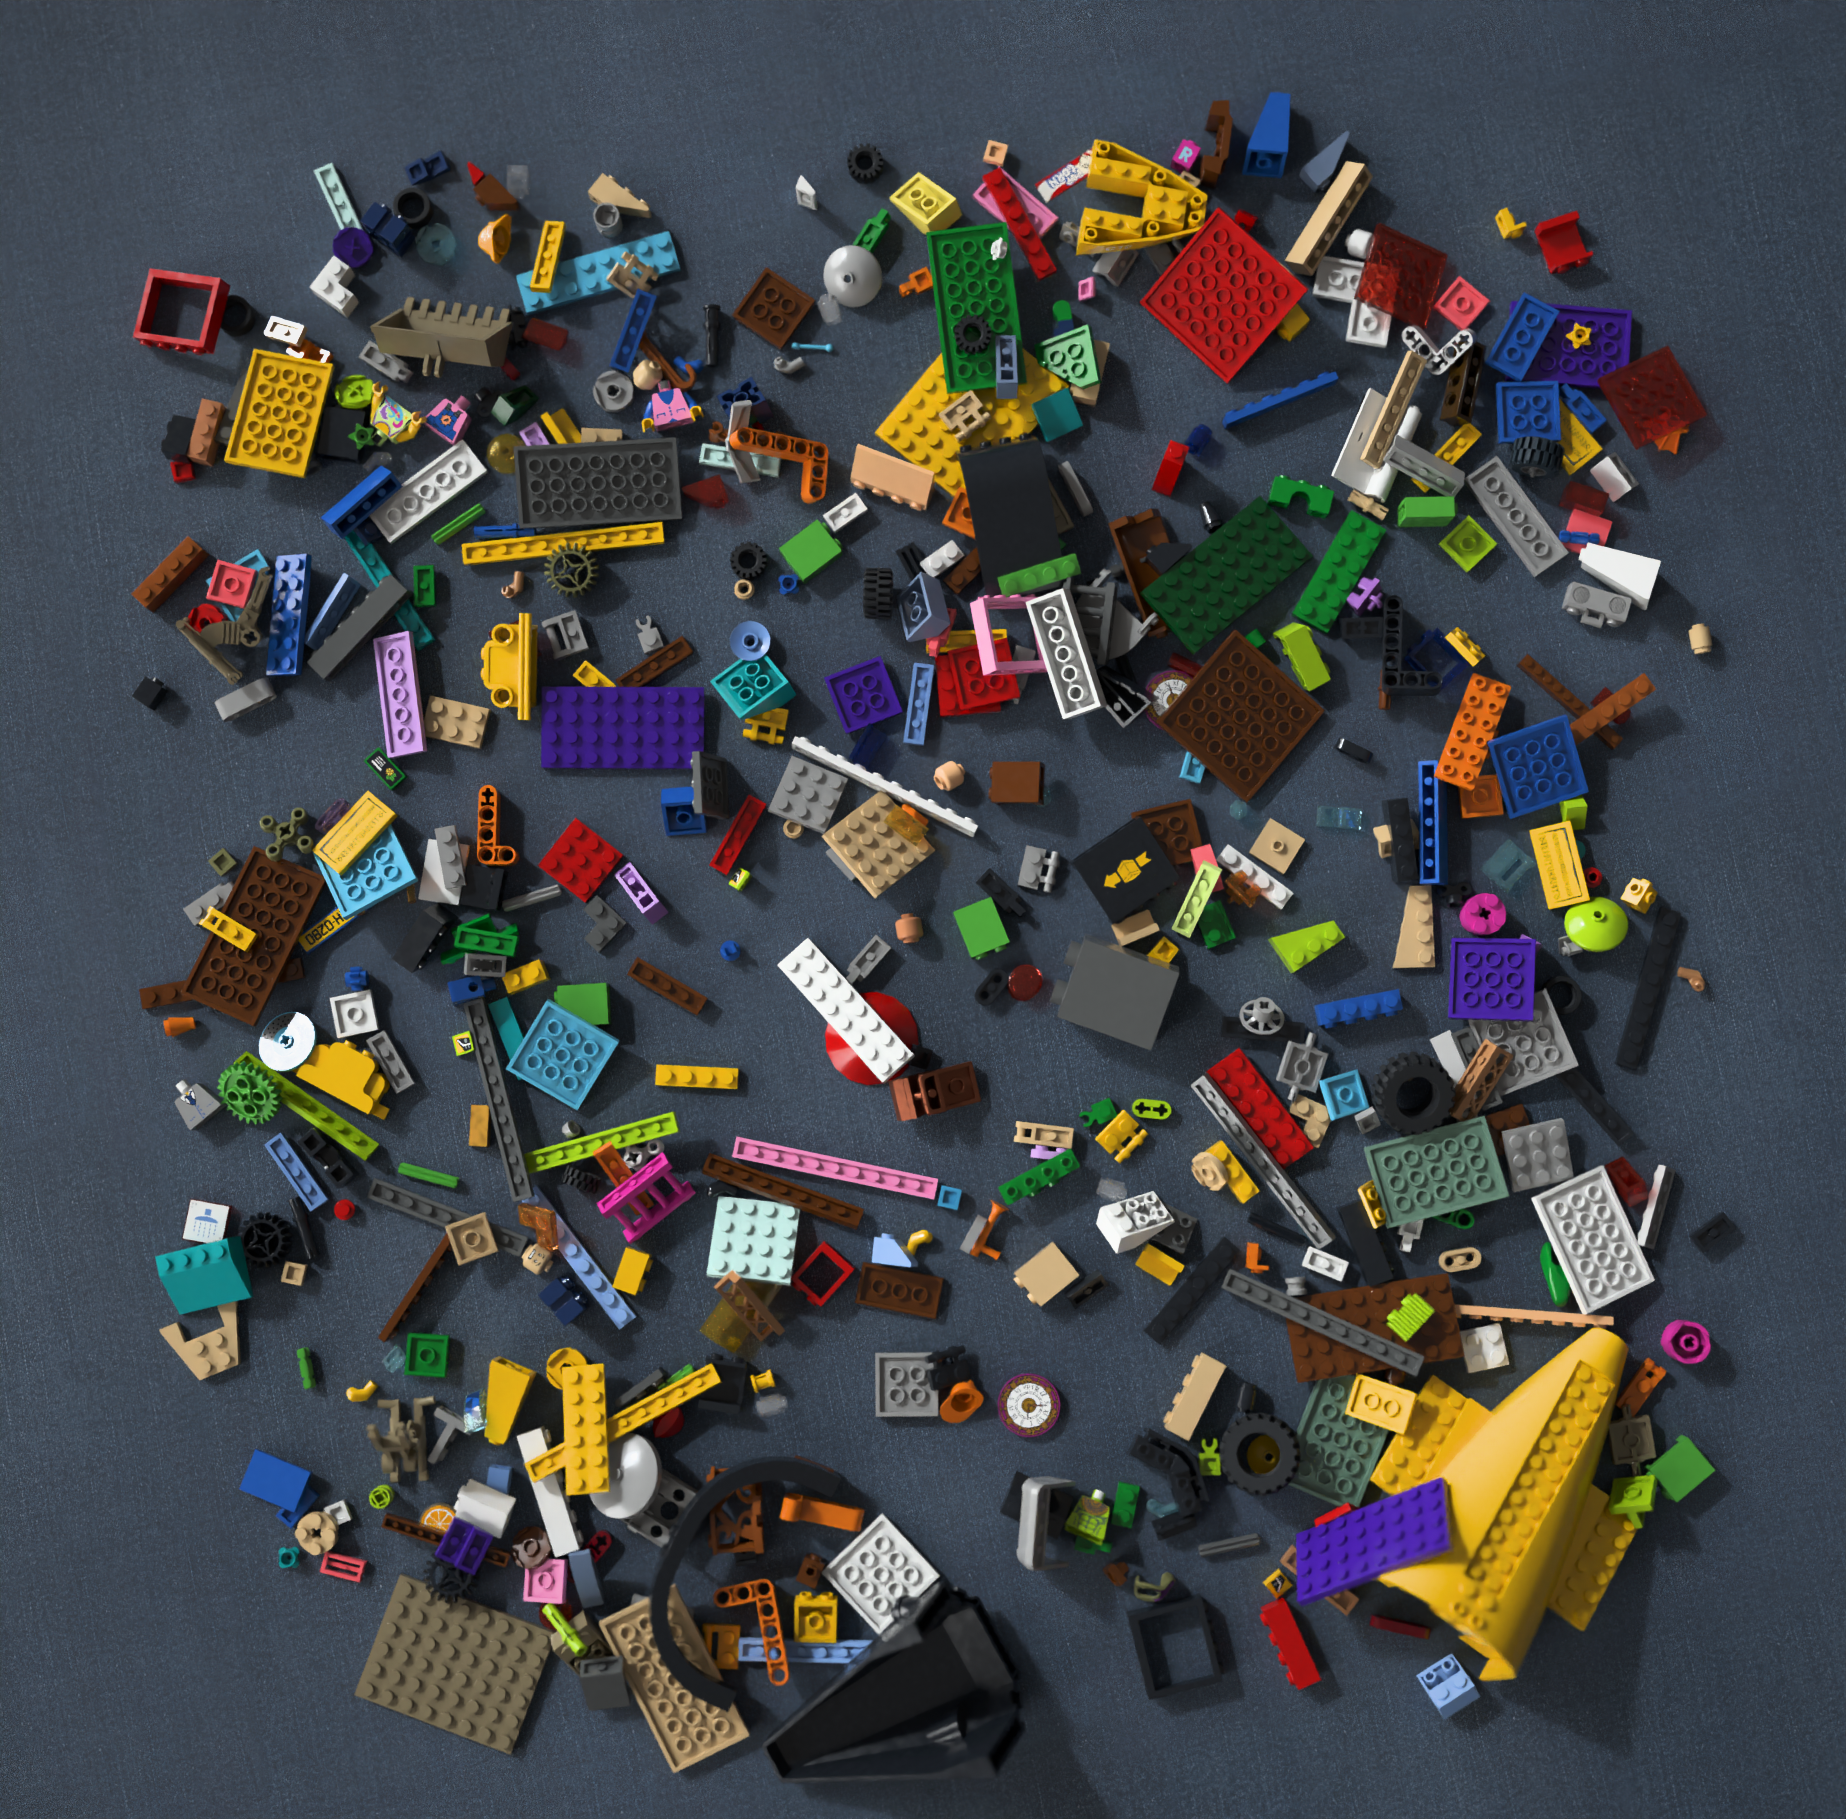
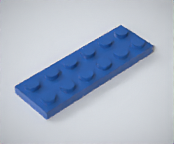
(289, 615)

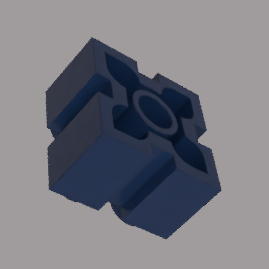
(388, 228)
(747, 390)
(564, 1299)

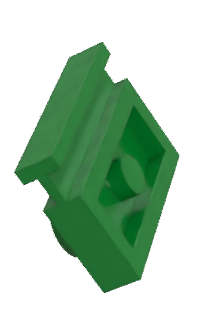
(1215, 925)

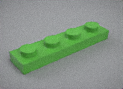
(1039, 575)

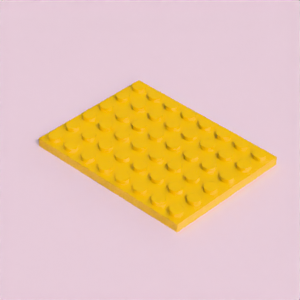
(926, 441)

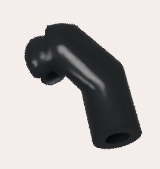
(719, 1187)

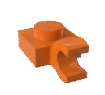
(919, 281)

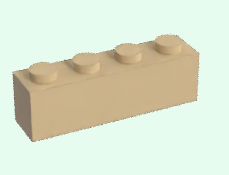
(1194, 1396)

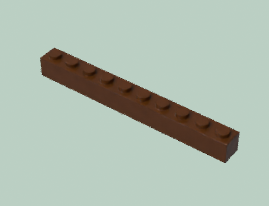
(1565, 698)
(435, 1536)

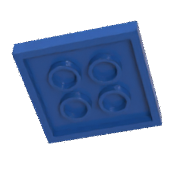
(1528, 410)

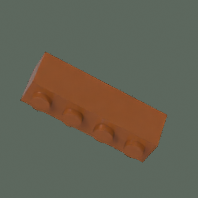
(170, 574)

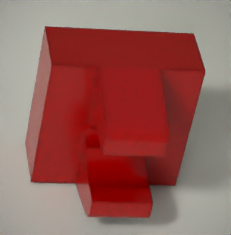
(1247, 218)

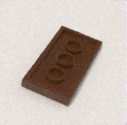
(899, 1290)

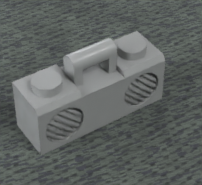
(1596, 602)

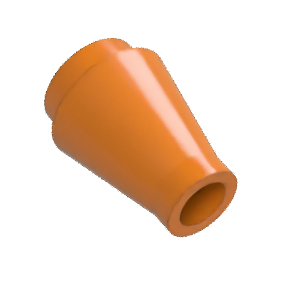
(178, 1025)

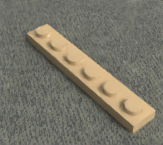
(1393, 409)

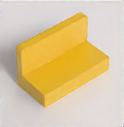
(561, 427)
(1159, 1264)

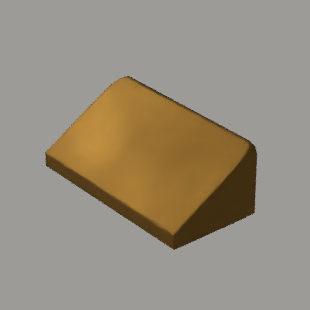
(480, 1126)

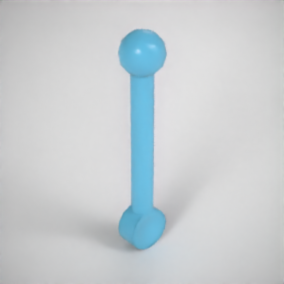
(829, 347)

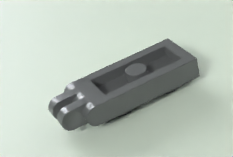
(638, 1390)

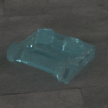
(1502, 861)

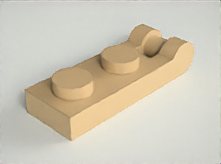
(1044, 1135)

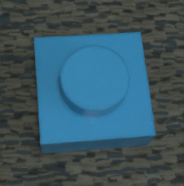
(949, 1197)

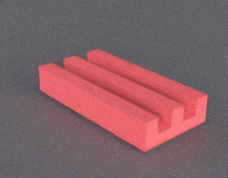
(360, 1571)

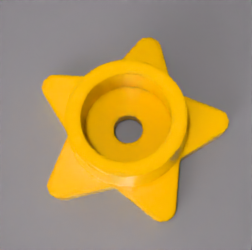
(1579, 330)

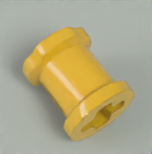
(763, 1381)

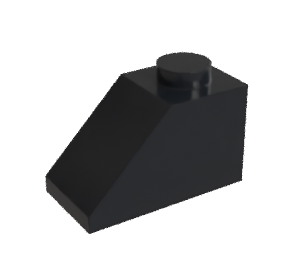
(1166, 555)

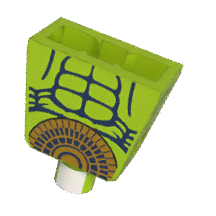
(1089, 1518)

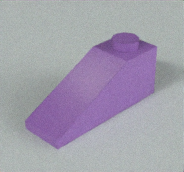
(641, 893)

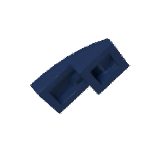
(428, 169)

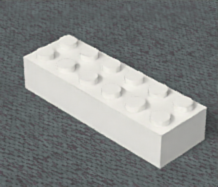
(1066, 653)

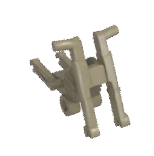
(229, 631)
(403, 1440)

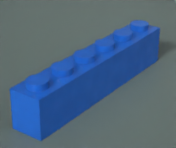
(1432, 826)

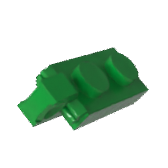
(873, 231)

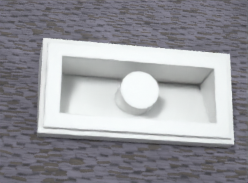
(805, 194)

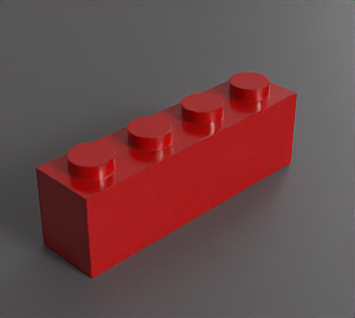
(1290, 1644)

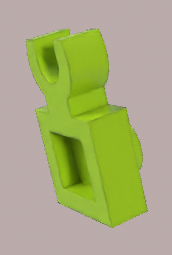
(1209, 1461)

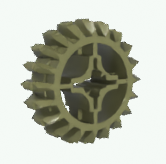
(575, 578)

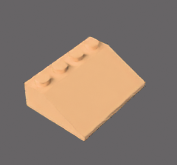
(892, 478)

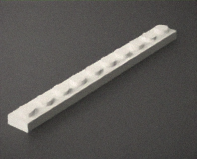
(878, 783)

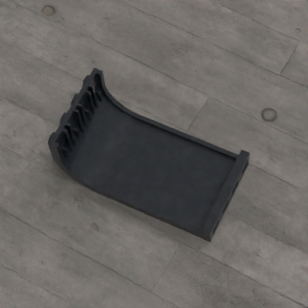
(1010, 508)

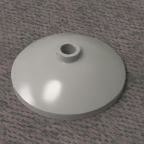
(864, 274)

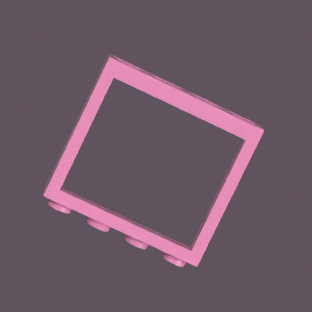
(985, 637)

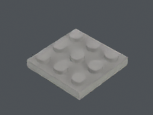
(808, 795)
(1537, 1154)
(904, 1385)

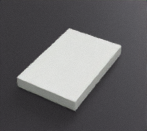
(432, 882)

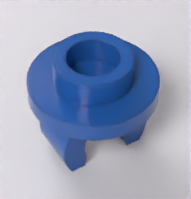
(730, 950)

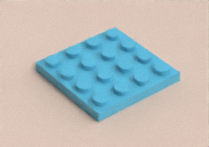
(372, 877)
(562, 1054)

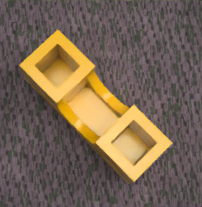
(1238, 1179)

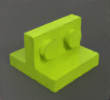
(1633, 1497)

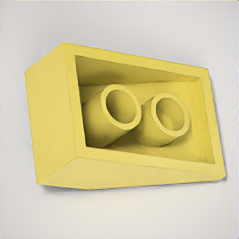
(926, 204)

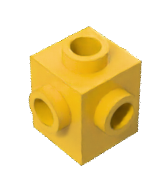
(1639, 895)

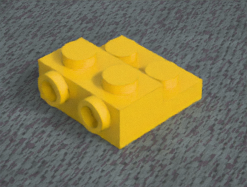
(815, 1618)

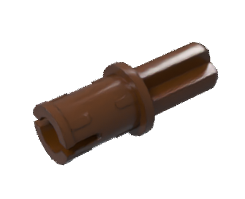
(1384, 699)

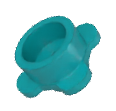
(284, 1561)

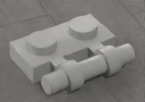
(1032, 866)

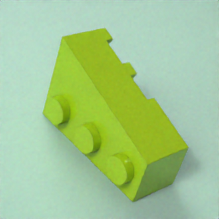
(1303, 655)
(1305, 944)

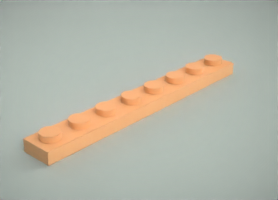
(1536, 1316)

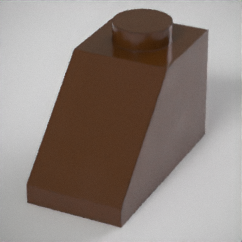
(494, 195)

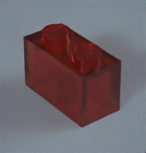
(1583, 498)

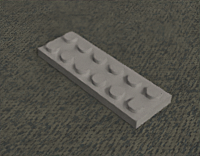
(1515, 516)

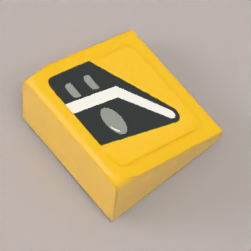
(1277, 1583)

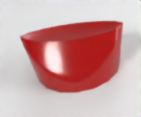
(668, 1423)

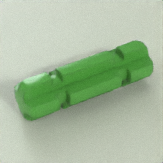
(306, 1368)
(687, 1370)

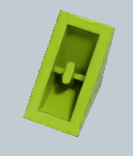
(1574, 811)

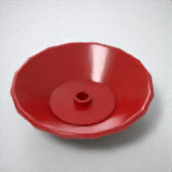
(895, 1016)

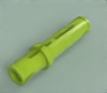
(565, 1629)

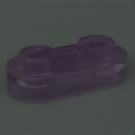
(332, 815)

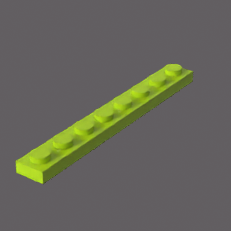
(317, 1113)
(585, 1146)

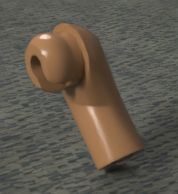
(516, 587)
(1694, 978)

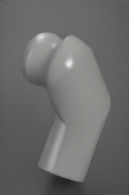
(788, 367)

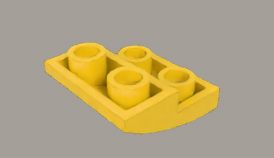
(1372, 1204)

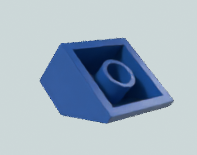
(679, 813)

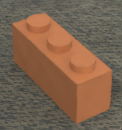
(202, 444)

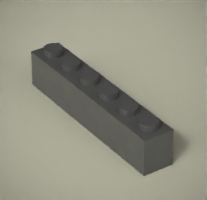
(359, 627)

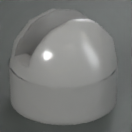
(571, 1129)

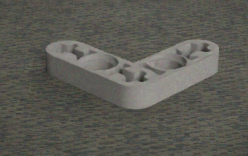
(1436, 355)

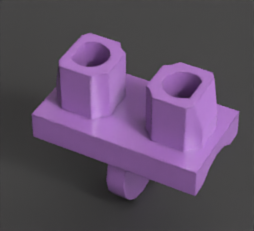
(1370, 597)

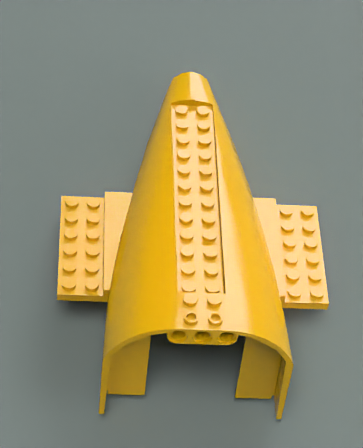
(1519, 1501)

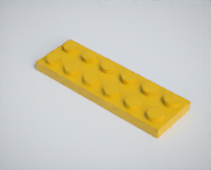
(585, 1429)

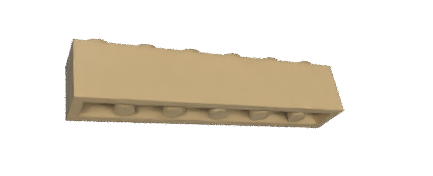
(1329, 218)

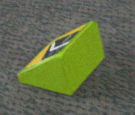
(740, 879)
(463, 1043)

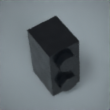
(178, 438)

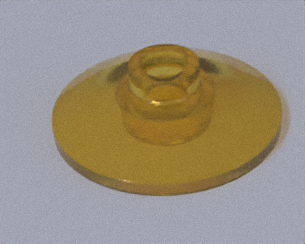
(499, 461)

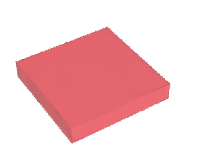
(1461, 304)
(1589, 523)
(231, 584)

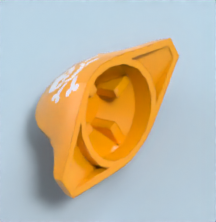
(496, 238)

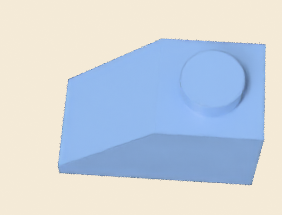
(892, 1252)

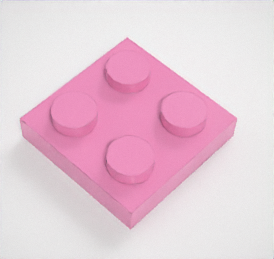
(547, 1582)

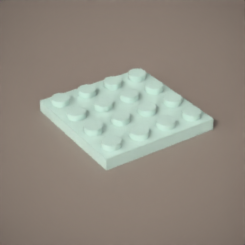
(754, 1240)

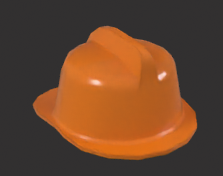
(961, 1403)

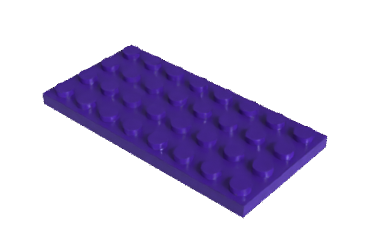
(621, 727)
(1373, 1541)

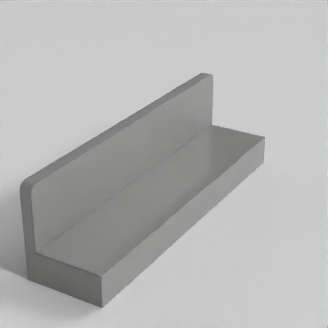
(1424, 467)

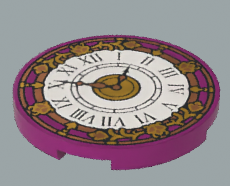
(1167, 688)
(1028, 1405)

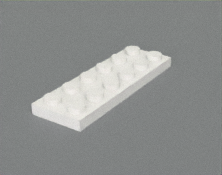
(428, 491)

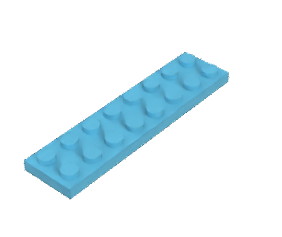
(587, 274)

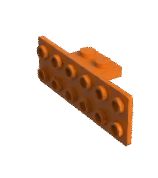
(1471, 730)

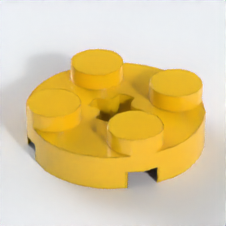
(557, 1359)

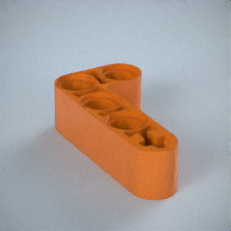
(494, 826)
(820, 1511)

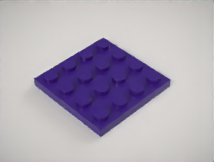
(1492, 979)

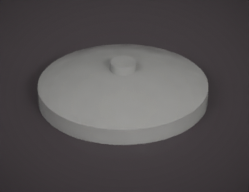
(634, 1477)

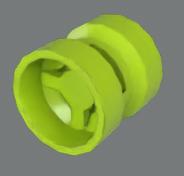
(385, 1494)

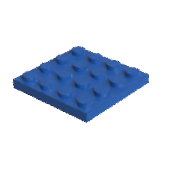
(1537, 766)

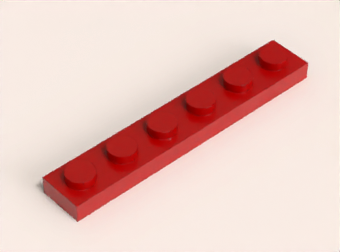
(1019, 224)

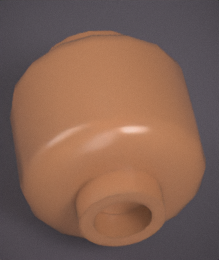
(909, 928)

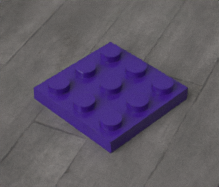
(863, 695)

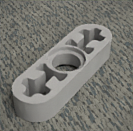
(1075, 488)

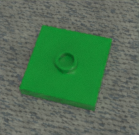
(427, 1354)

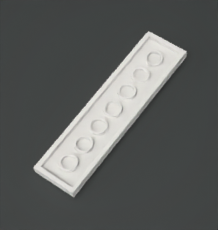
(846, 1010)

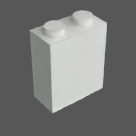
(484, 1507)

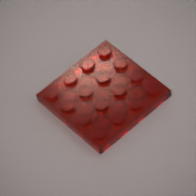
(1400, 276)
(1651, 397)

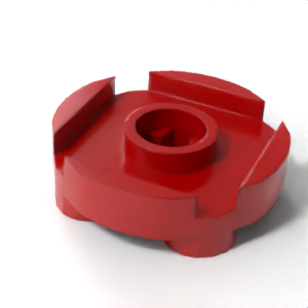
(204, 613)

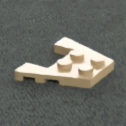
(211, 1351)

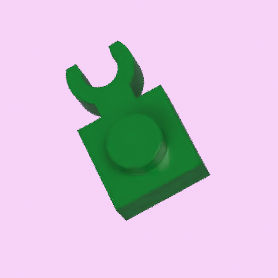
(1101, 1111)

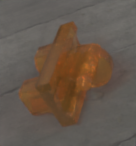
(1239, 892)

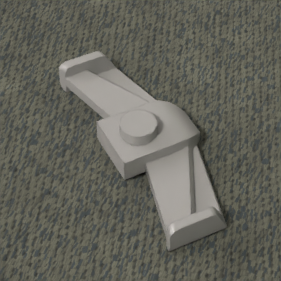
(741, 459)

